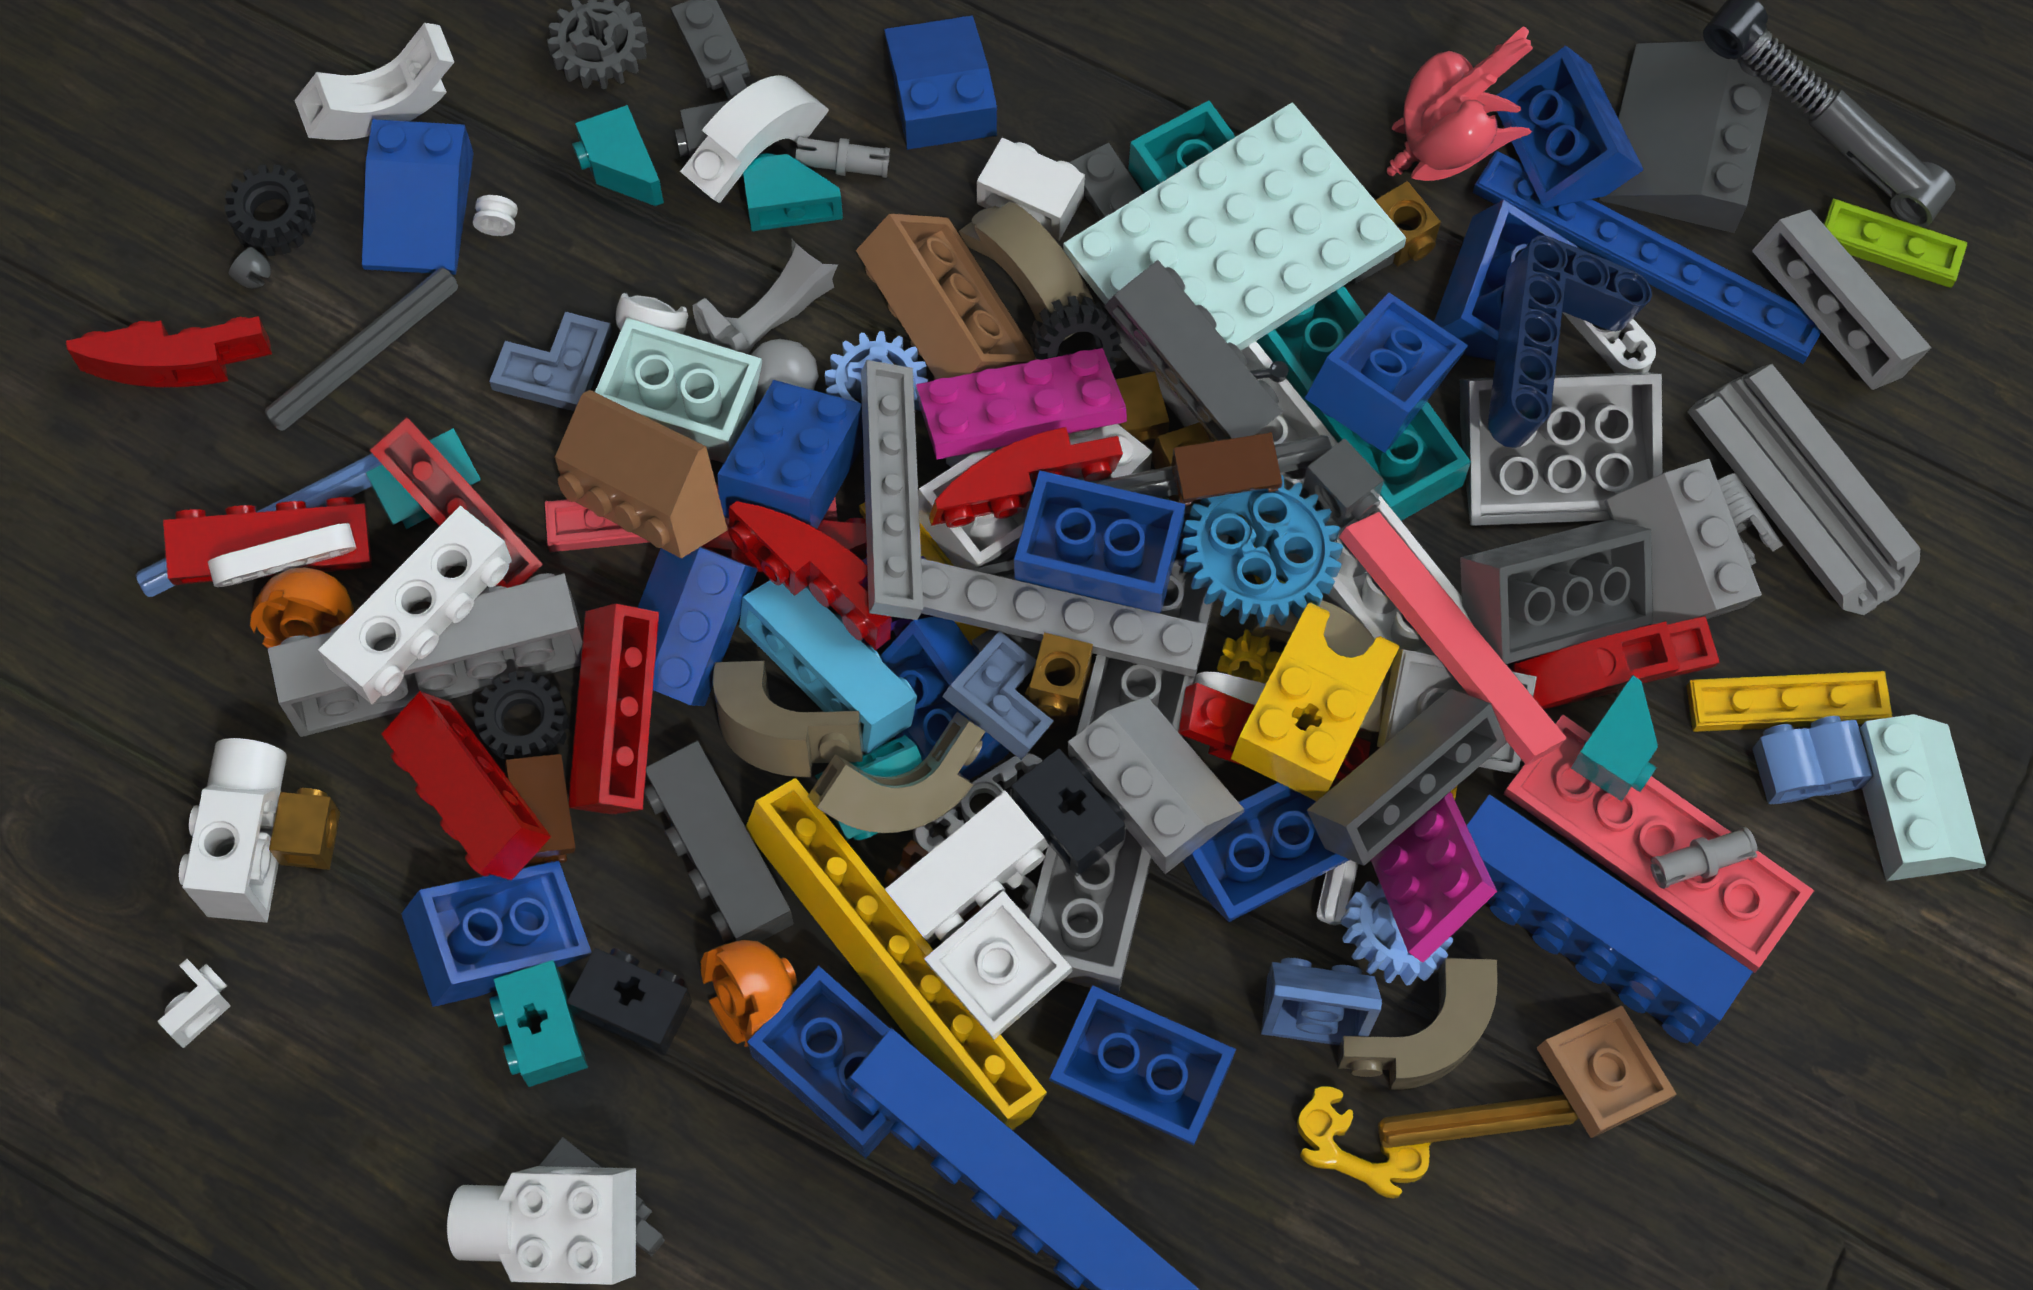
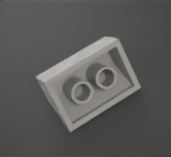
(1695, 544)
(1156, 780)

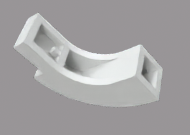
(399, 91)
(746, 126)

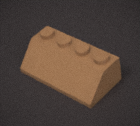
(942, 296)
(639, 476)

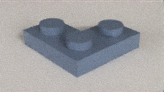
(556, 375)
(990, 697)

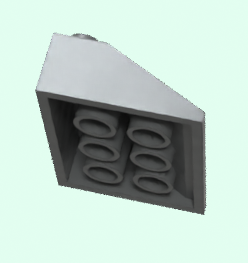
(1694, 132)

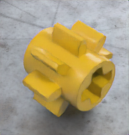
(1248, 658)

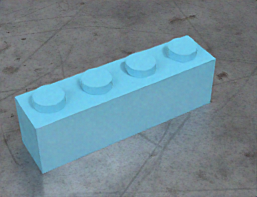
(828, 660)

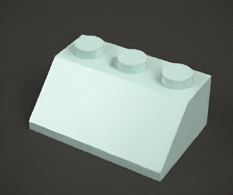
(683, 384)
(1918, 799)

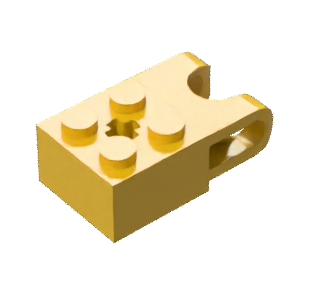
(1319, 693)

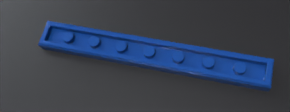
(1659, 261)

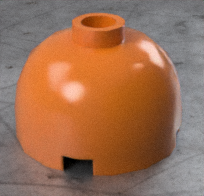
(300, 604)
(748, 985)

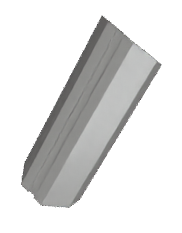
(1809, 488)

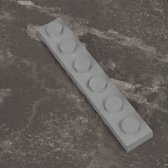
(891, 491)
(1034, 609)

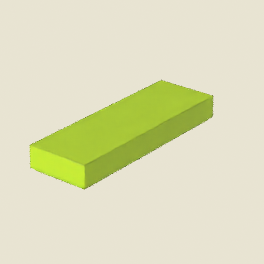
(1896, 243)

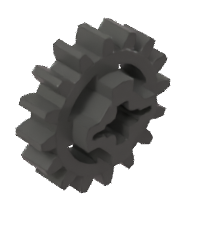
(597, 41)

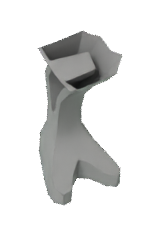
(793, 291)

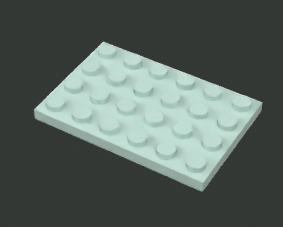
(1247, 229)

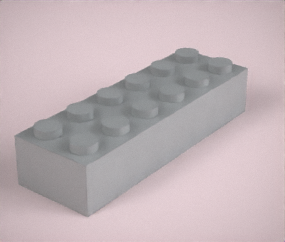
(505, 632)

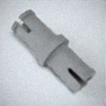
(843, 156)
(1704, 857)

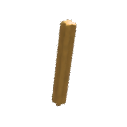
(1476, 1121)

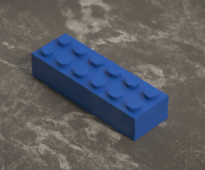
(1604, 926)

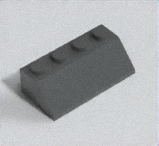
(1560, 588)

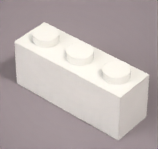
(968, 868)

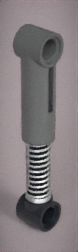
(1915, 186)

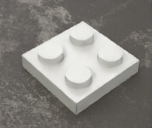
(998, 965)

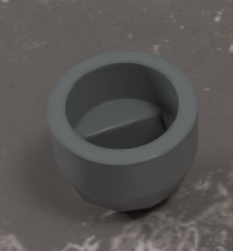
(248, 269)

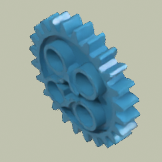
(1222, 565)

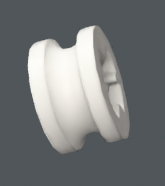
(495, 215)

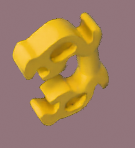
(1321, 1122)

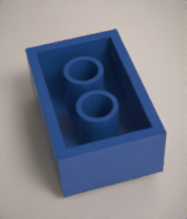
(793, 453)
(1099, 542)
(816, 1047)

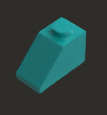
(617, 155)
(788, 194)
(1621, 745)

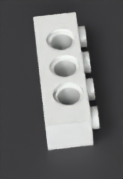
(456, 542)

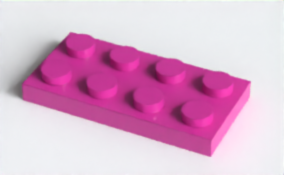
(1020, 401)
(1433, 878)

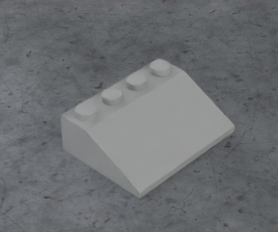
(1591, 447)

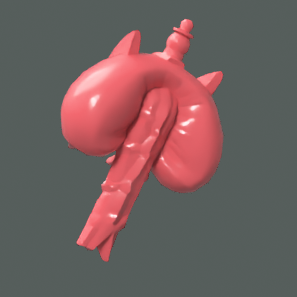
(1449, 109)

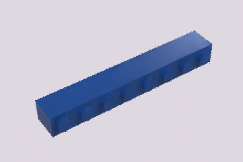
(1005, 1172)

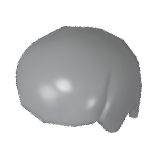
(787, 363)

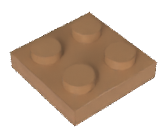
(1606, 1071)

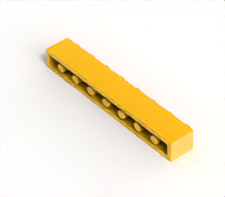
(887, 952)

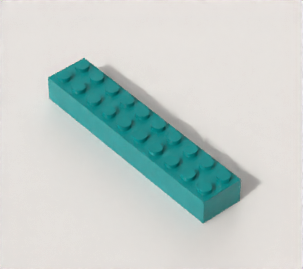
(1426, 457)

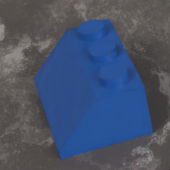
(1575, 136)
(1477, 283)
(697, 617)
(930, 658)
(1261, 853)
(1143, 1065)

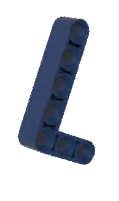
(1538, 287)

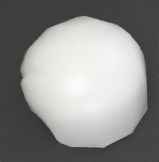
(652, 312)

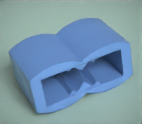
(1812, 760)

